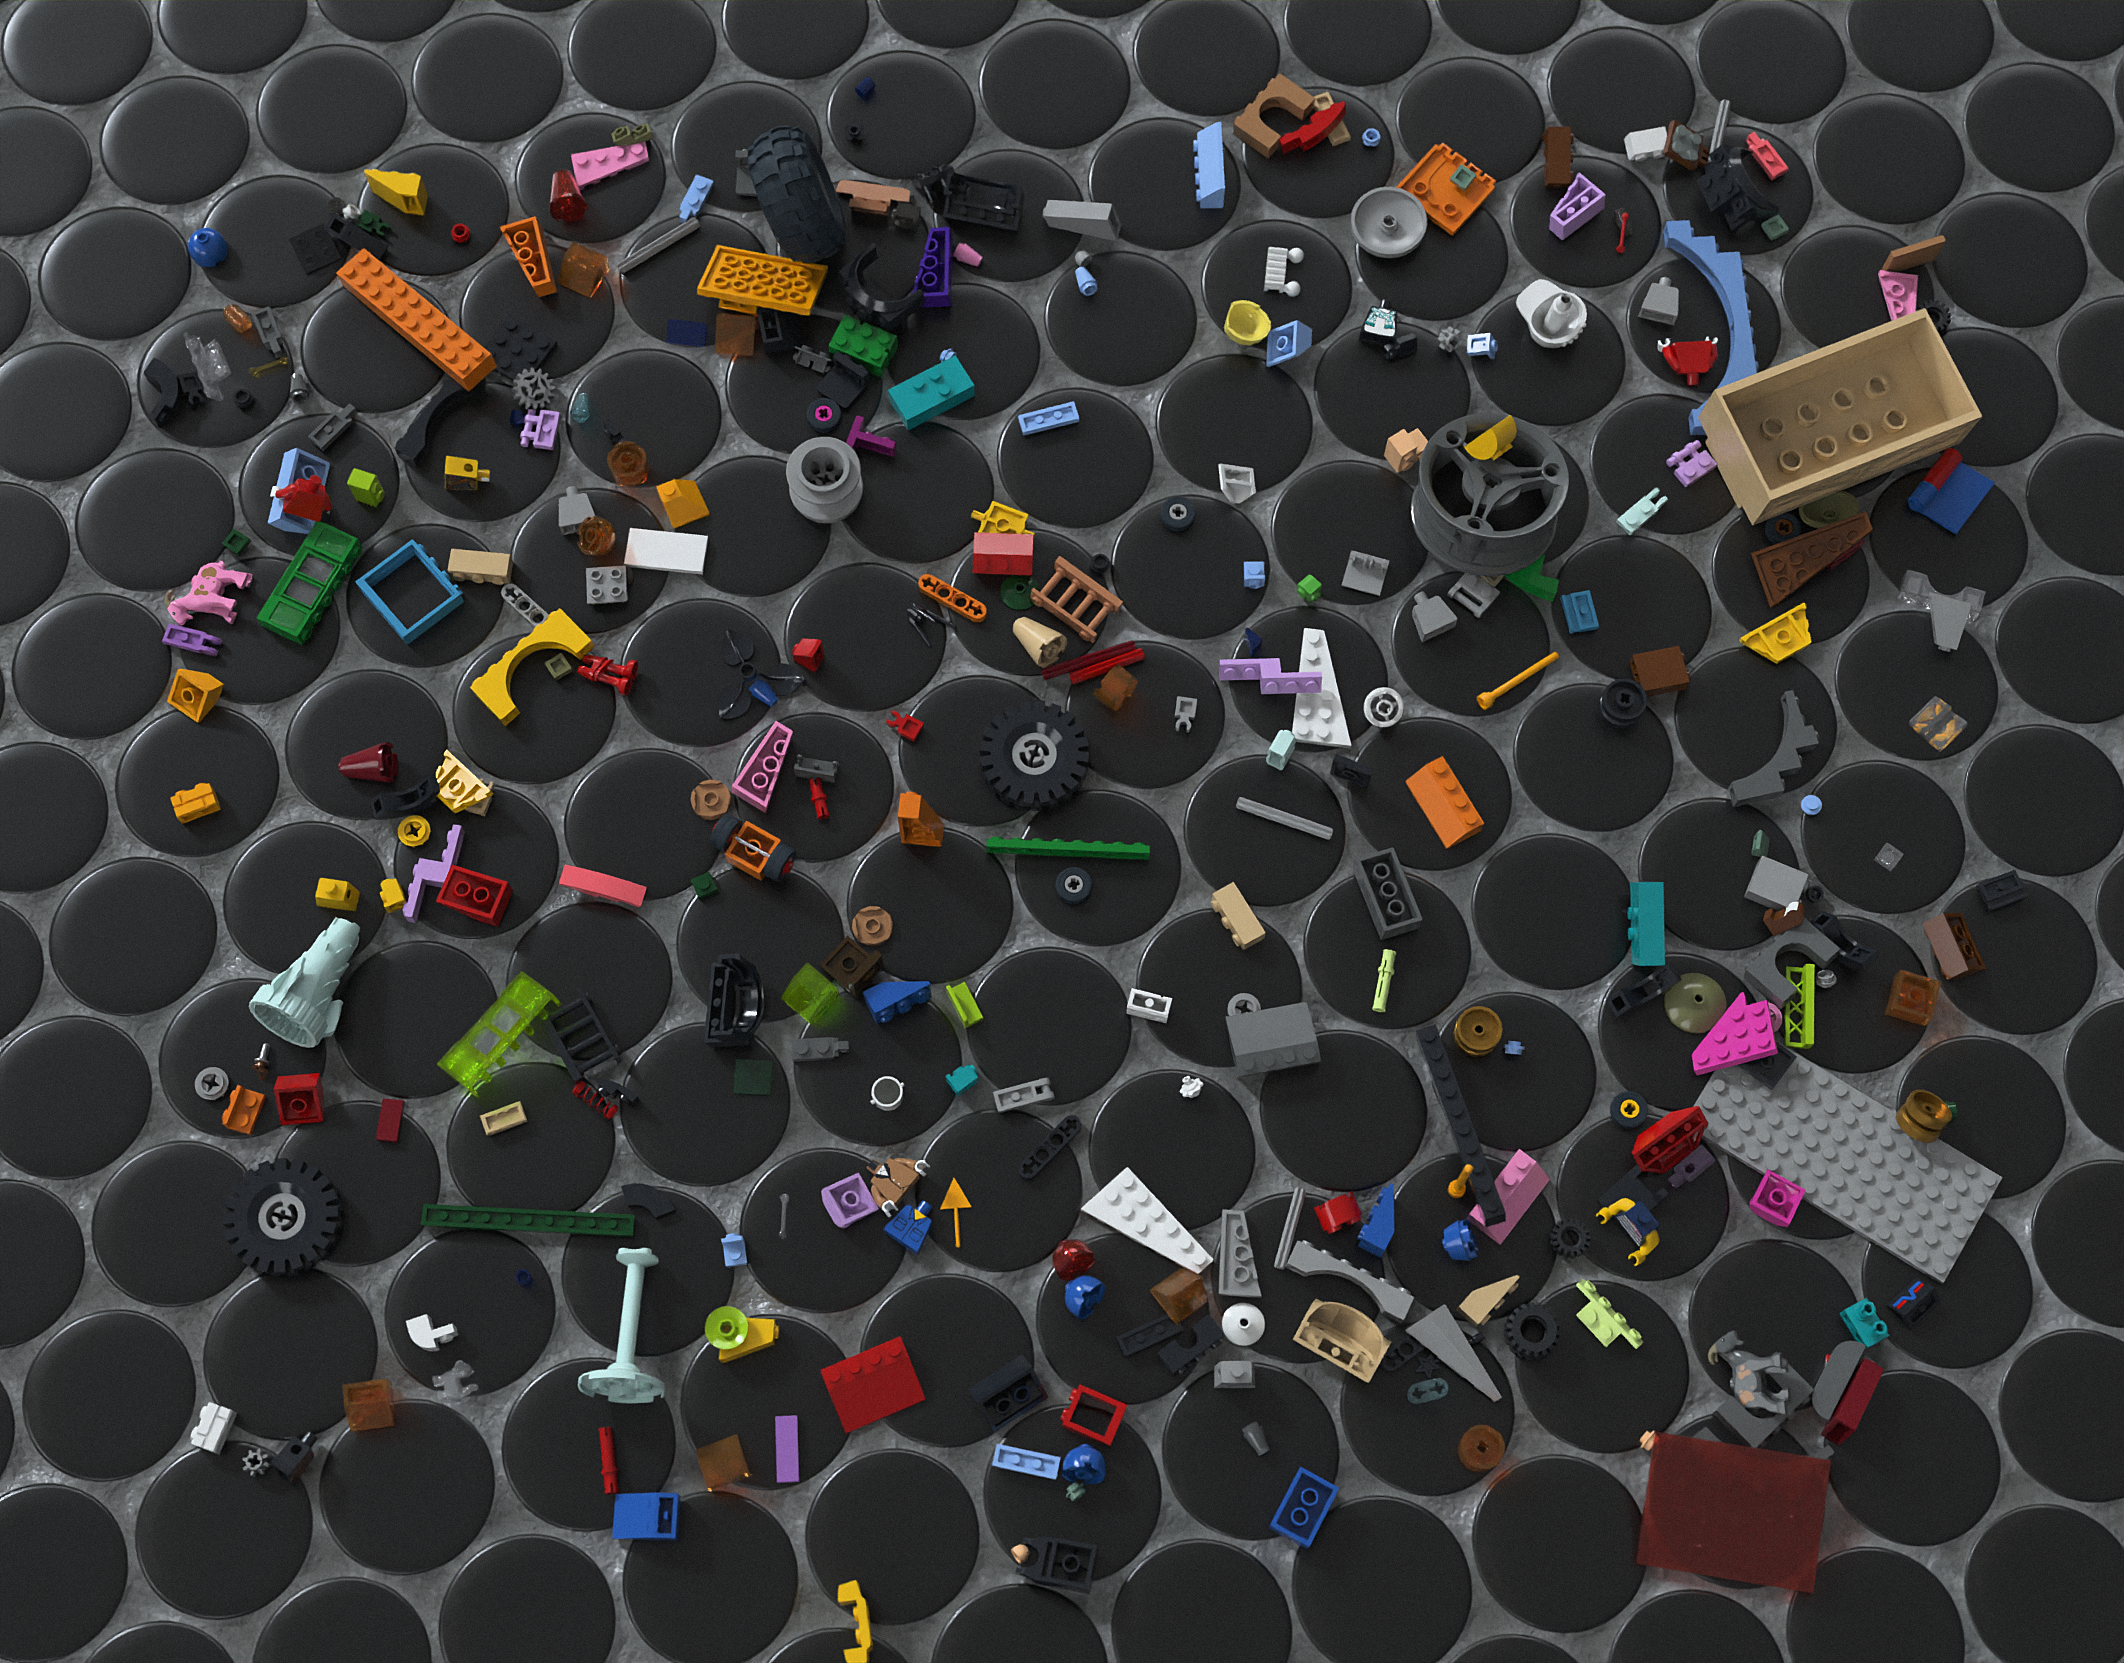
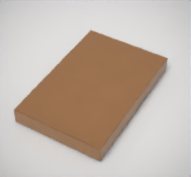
(1914, 254)

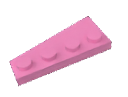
(598, 164)

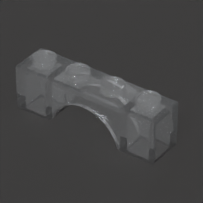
(1916, 589)

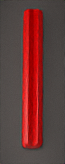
(1106, 666)

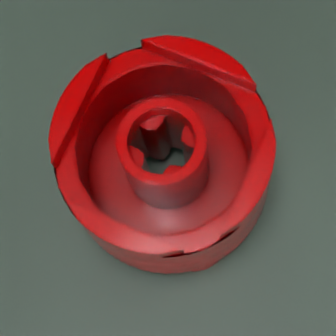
(1338, 1211)

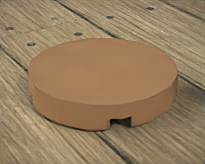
(711, 799)
(872, 926)

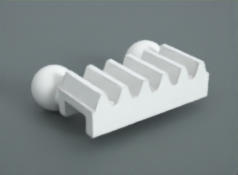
(1276, 270)

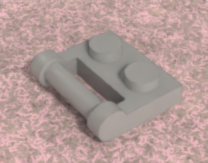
(1476, 589)

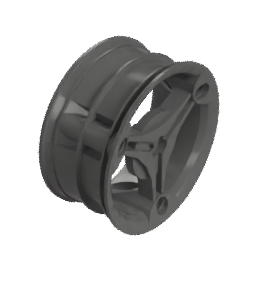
(1469, 541)

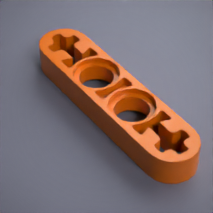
(952, 598)

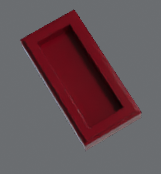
(390, 1120)

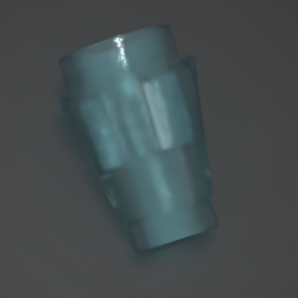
(580, 409)

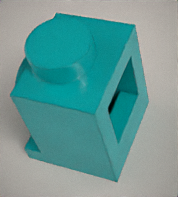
(963, 1079)

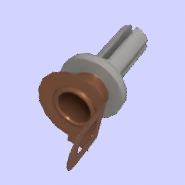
(261, 1062)

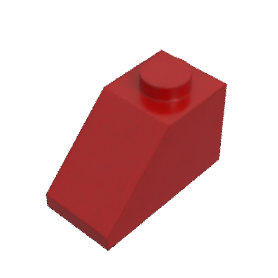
(808, 653)

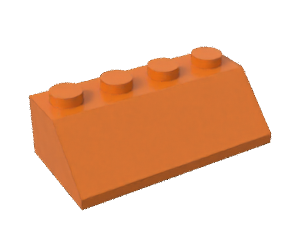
(1445, 803)

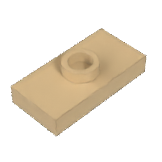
(503, 1118)

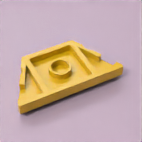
(1780, 636)
(458, 785)

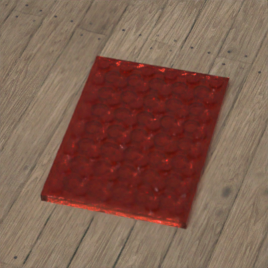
(1733, 1512)

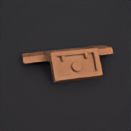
(872, 197)

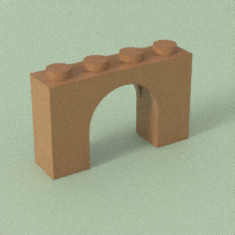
(1279, 93)

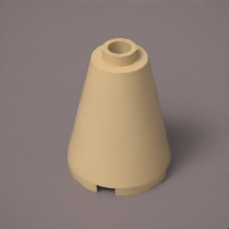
(1039, 641)

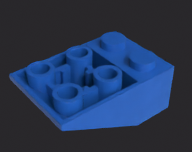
(895, 997)
(1378, 1233)
(647, 1516)

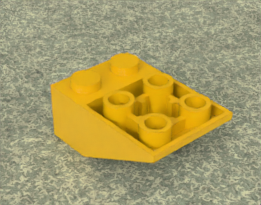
(401, 190)

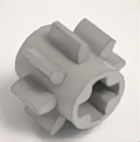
(1450, 339)
(255, 1457)

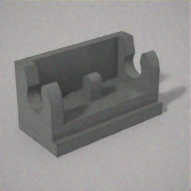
(814, 768)

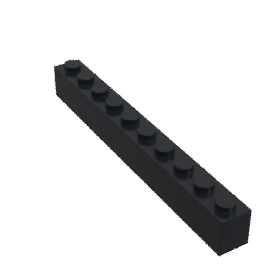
(1460, 1125)

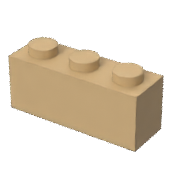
(480, 566)
(1237, 916)

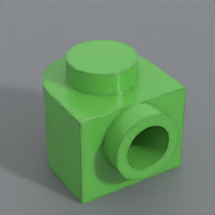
(1309, 588)

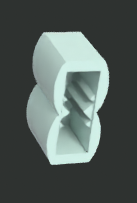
(1281, 749)

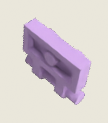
(546, 429)
(1694, 468)

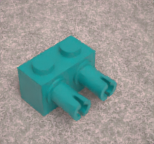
(1864, 1323)

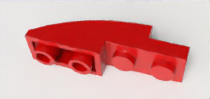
(1321, 126)

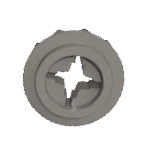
(1238, 1002)
(209, 1075)

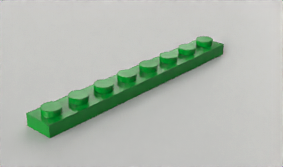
(1075, 848)

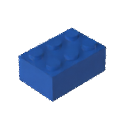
(1303, 1508)

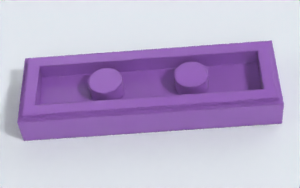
(787, 1449)

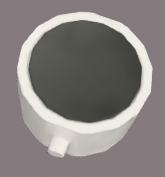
(887, 1093)

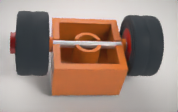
(752, 848)

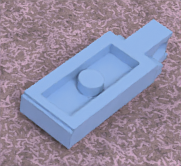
(695, 198)

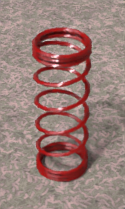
(612, 1111)

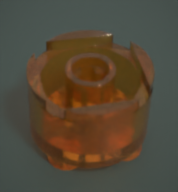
(628, 464)
(1115, 687)
(1487, 1438)

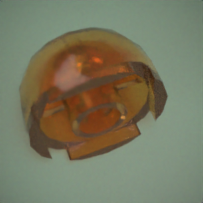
(596, 536)

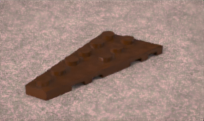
(1797, 560)

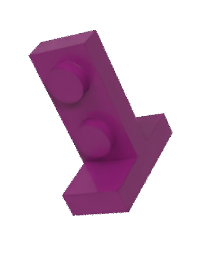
(869, 440)

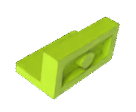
(964, 1004)

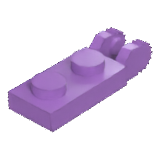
(190, 639)

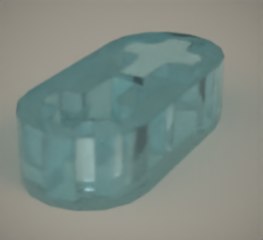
(1428, 1396)

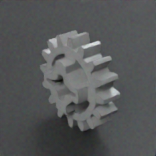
(526, 387)

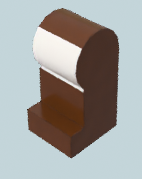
(1785, 918)

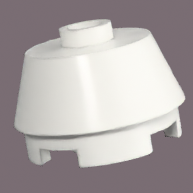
(1383, 707)

